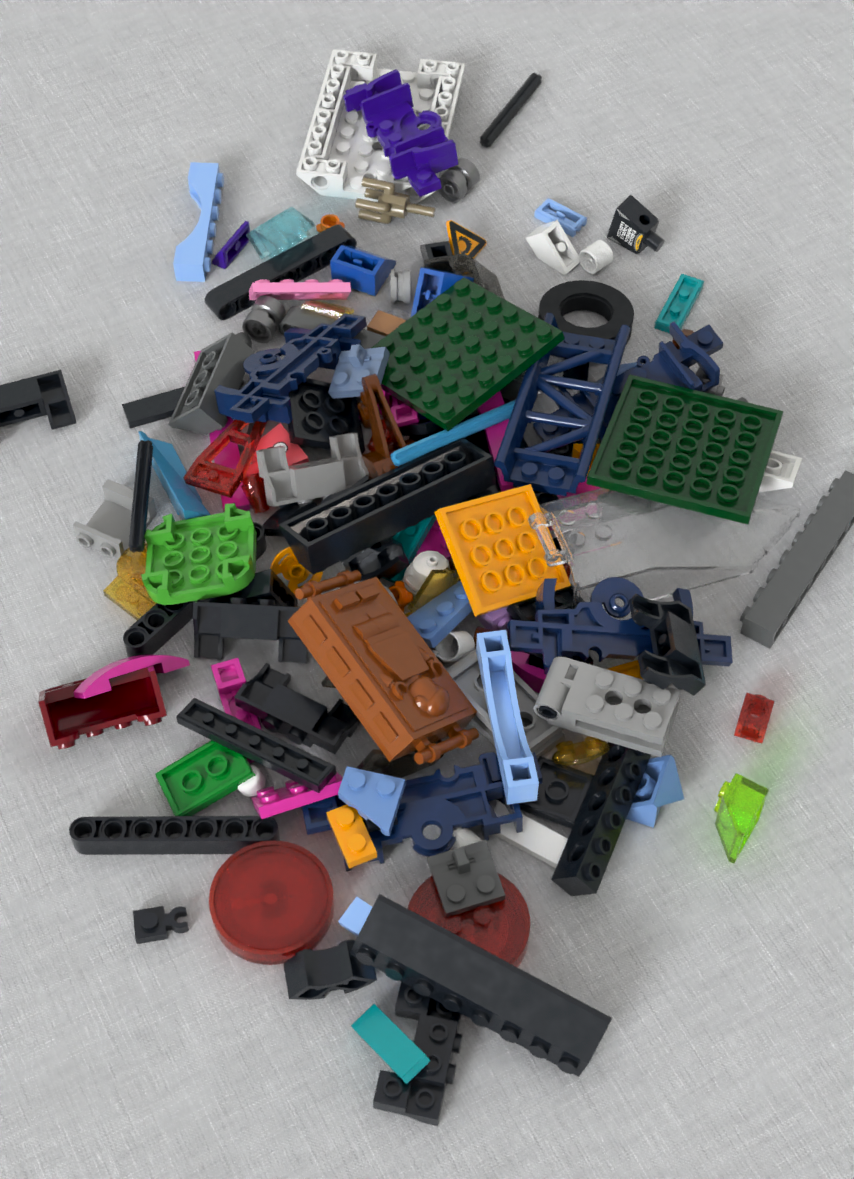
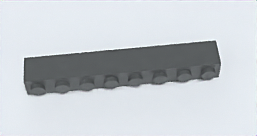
(801, 564)

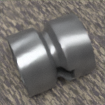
(458, 180)
(264, 319)

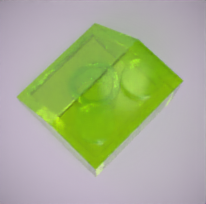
(738, 813)

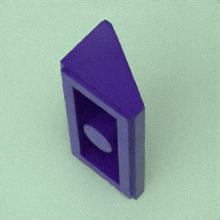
(232, 247)

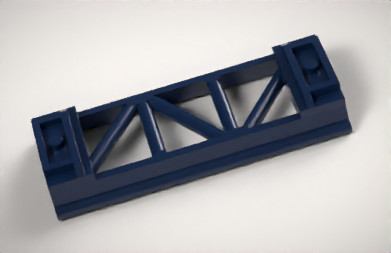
(532, 465)

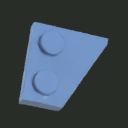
(373, 796)

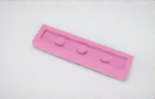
(306, 290)

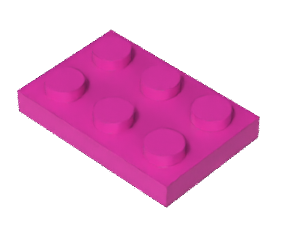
(293, 795)

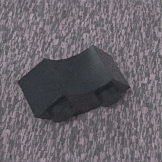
(316, 972)

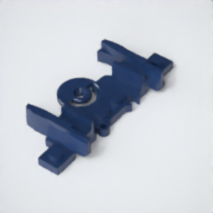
(273, 378)
(592, 628)

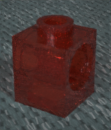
(754, 727)

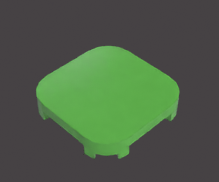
(200, 556)

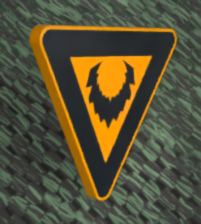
(463, 240)

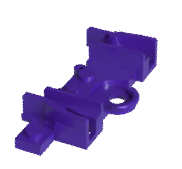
(390, 117)

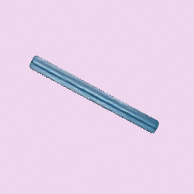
(459, 431)

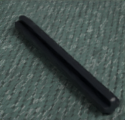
(510, 110)
(140, 496)

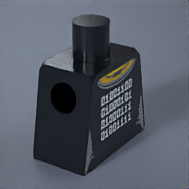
(635, 227)

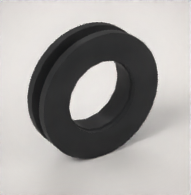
(590, 297)

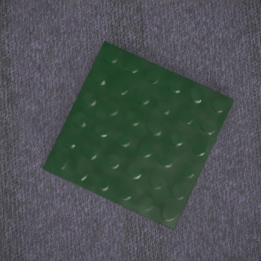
(462, 352)
(686, 449)

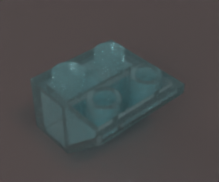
(280, 233)

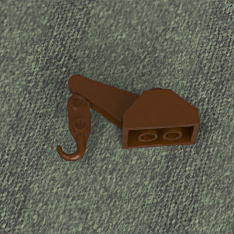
(379, 461)

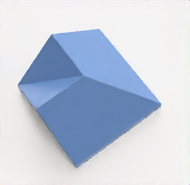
(657, 788)

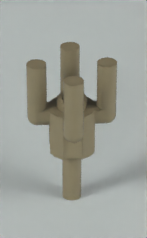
(388, 203)

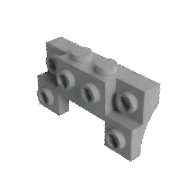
(311, 479)

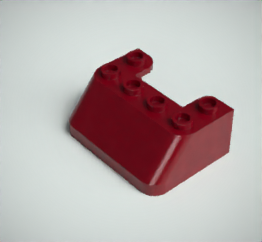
(131, 698)

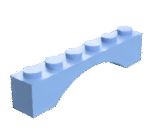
(193, 253)
(510, 741)

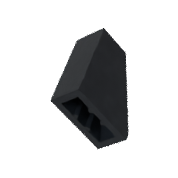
(263, 586)

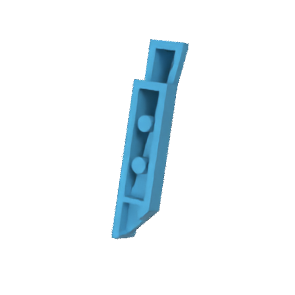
(171, 475)

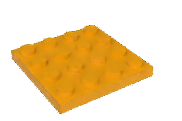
(498, 549)

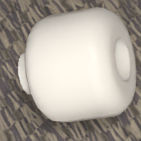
(251, 786)

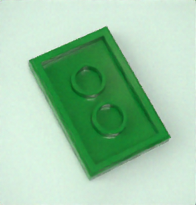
(203, 778)

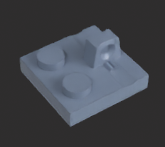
(355, 365)

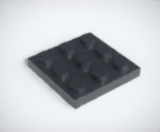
(320, 416)

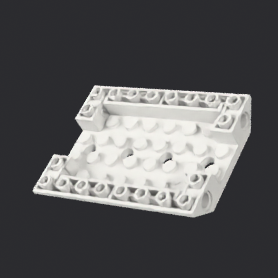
(337, 142)

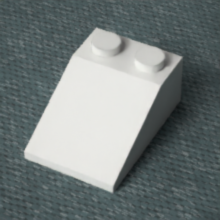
(780, 471)

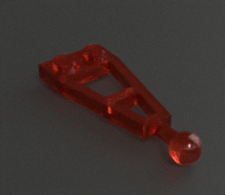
(219, 478)

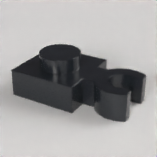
(153, 923)

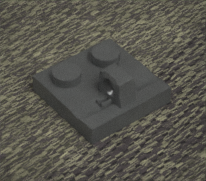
(466, 878)

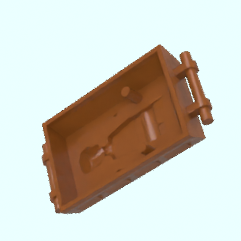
(383, 668)

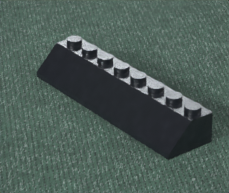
(388, 504)
(480, 986)

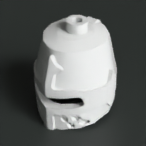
(421, 567)

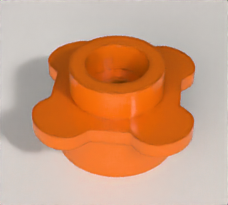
(328, 221)
(401, 595)

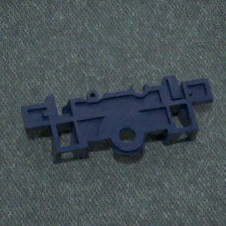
(667, 366)
(438, 802)

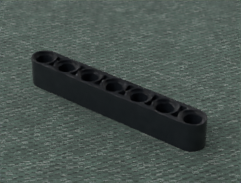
(291, 264)
(169, 617)
(163, 827)

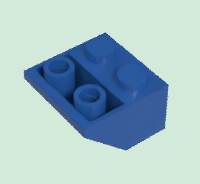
(361, 268)
(432, 284)

